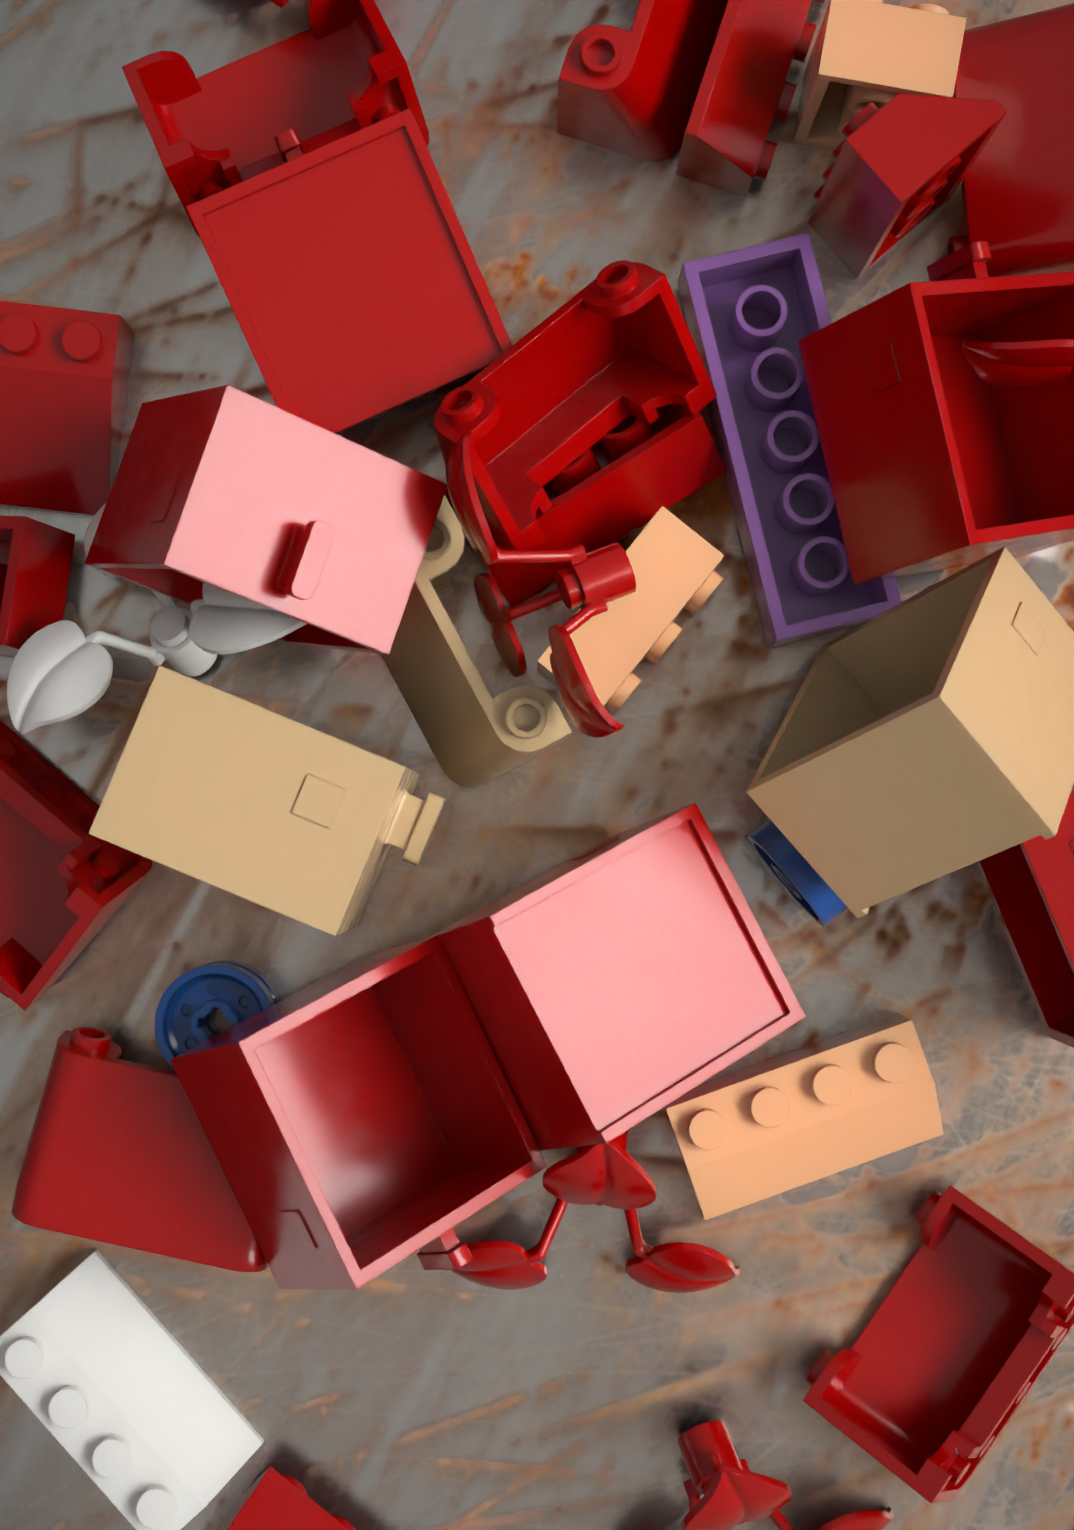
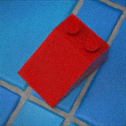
(61, 406)
(32, 578)

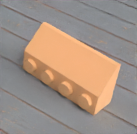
(805, 1115)

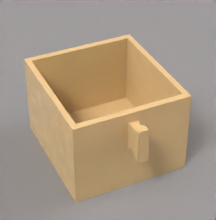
(928, 736)
(261, 804)

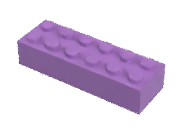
(747, 324)

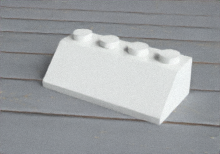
(125, 1398)

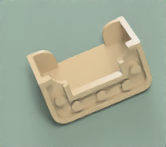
(465, 727)

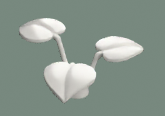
(66, 673)

